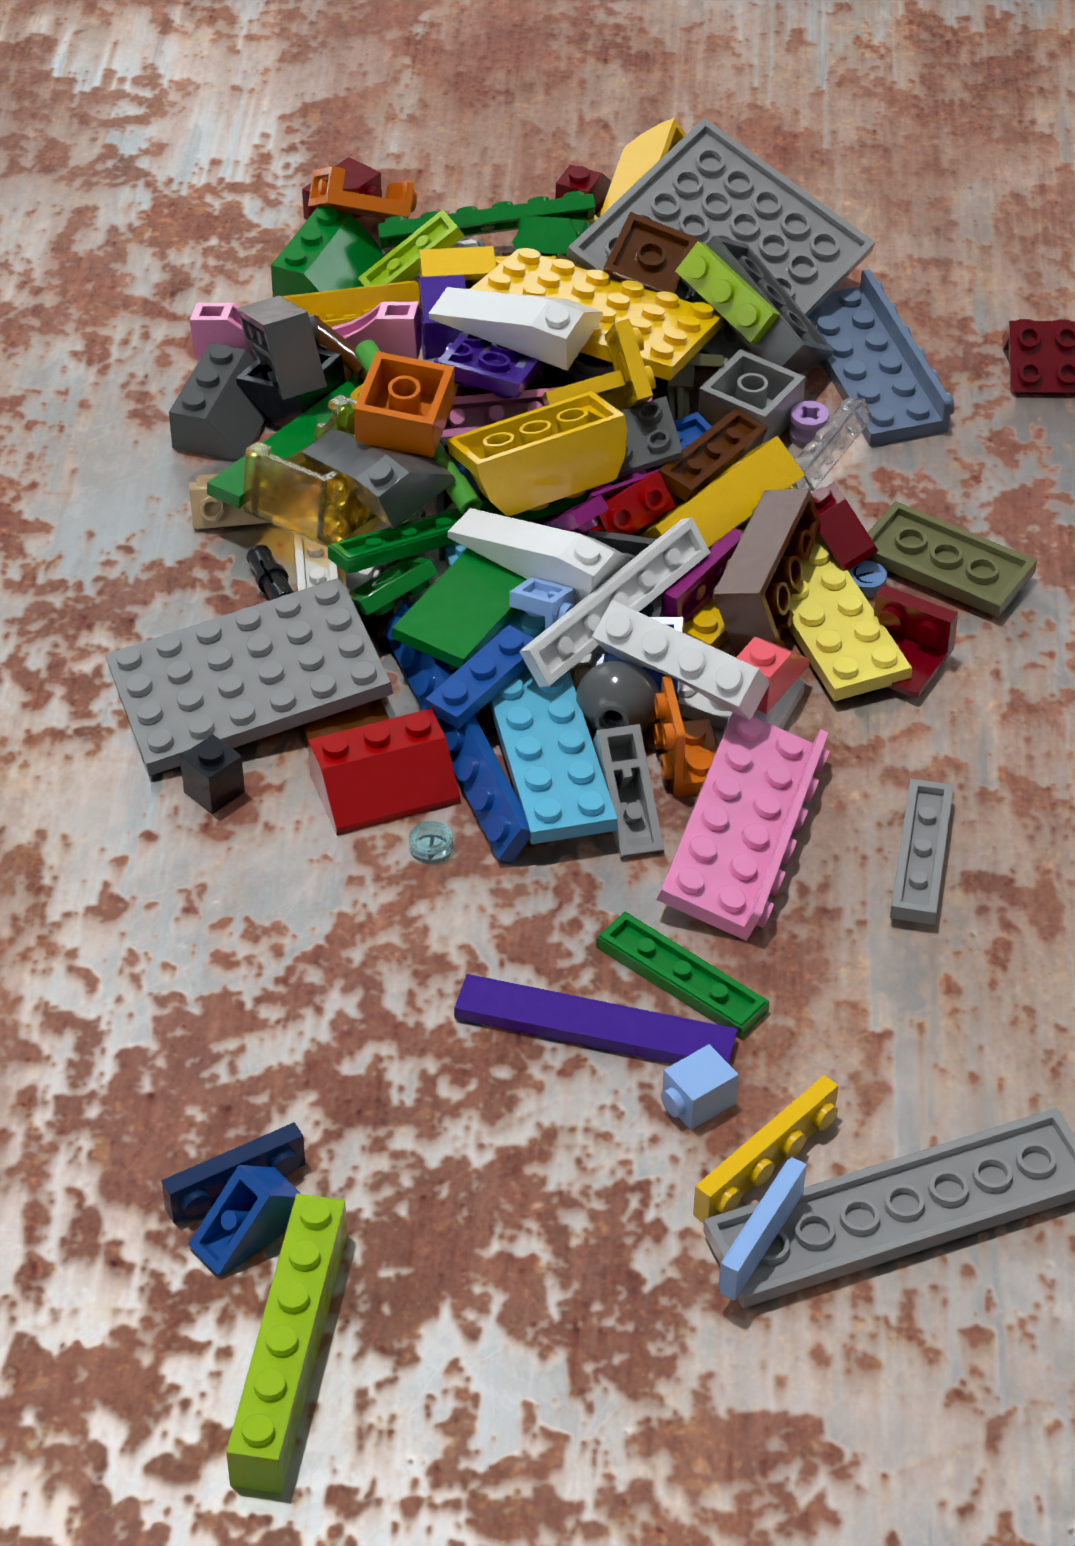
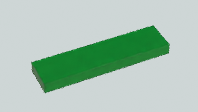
(682, 974)

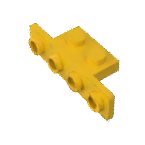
(348, 304)

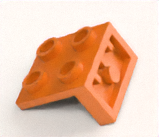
(685, 745)

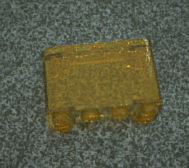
(299, 494)

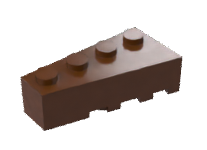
(767, 567)

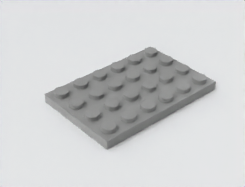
(248, 674)

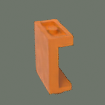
(328, 192)

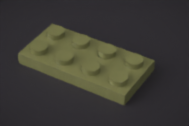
(949, 559)

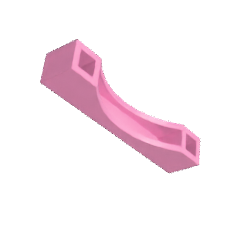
(391, 325)

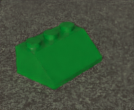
(325, 255)

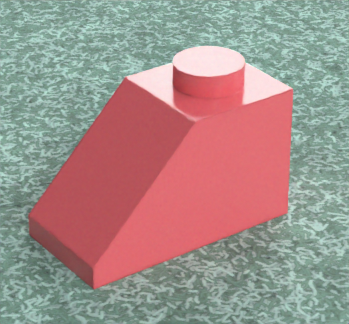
(777, 664)

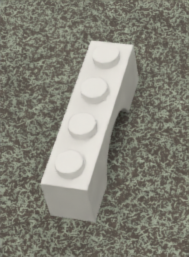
(690, 661)

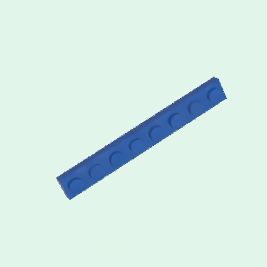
(470, 754)

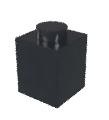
(212, 774)

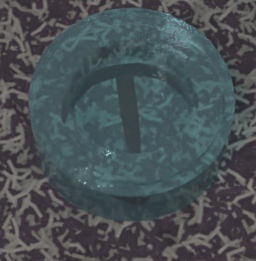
(431, 842)

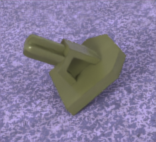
(680, 386)

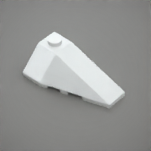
(528, 324)
(539, 550)

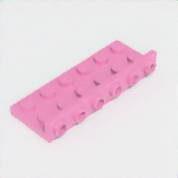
(743, 825)

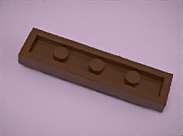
(712, 454)

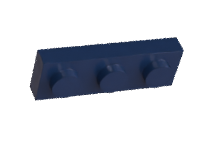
(199, 1186)

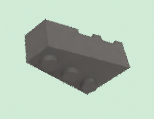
(285, 340)

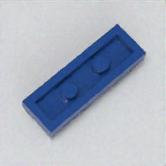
(480, 678)

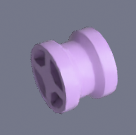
(806, 420)

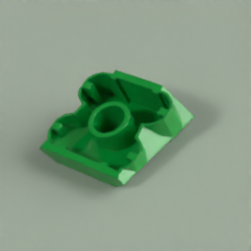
(548, 233)

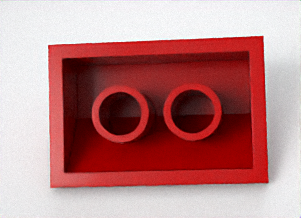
(383, 771)

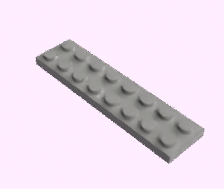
(909, 1205)

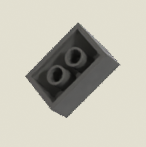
(213, 411)

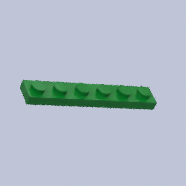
(499, 218)

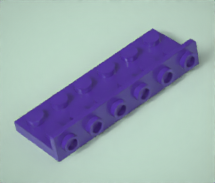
(489, 366)

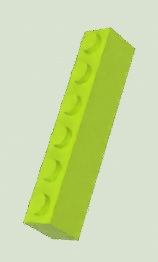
(287, 1344)

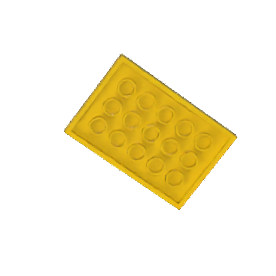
(669, 326)

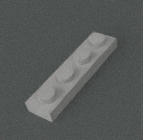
(921, 852)

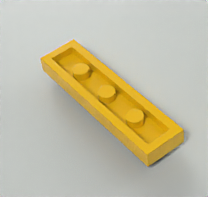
(759, 1156)

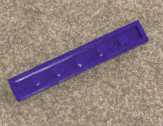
(588, 1021)

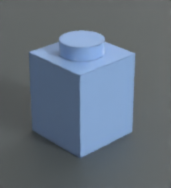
(699, 1087)

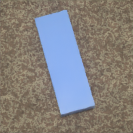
(762, 1228)

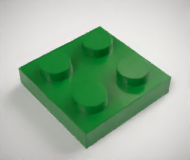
(406, 576)

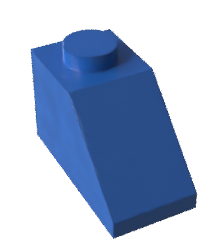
(244, 1218)

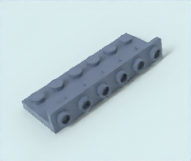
(881, 364)

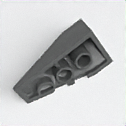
(380, 478)

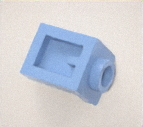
(543, 599)

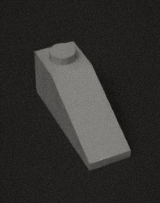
(630, 788)

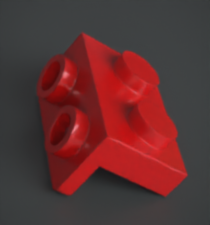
(636, 506)

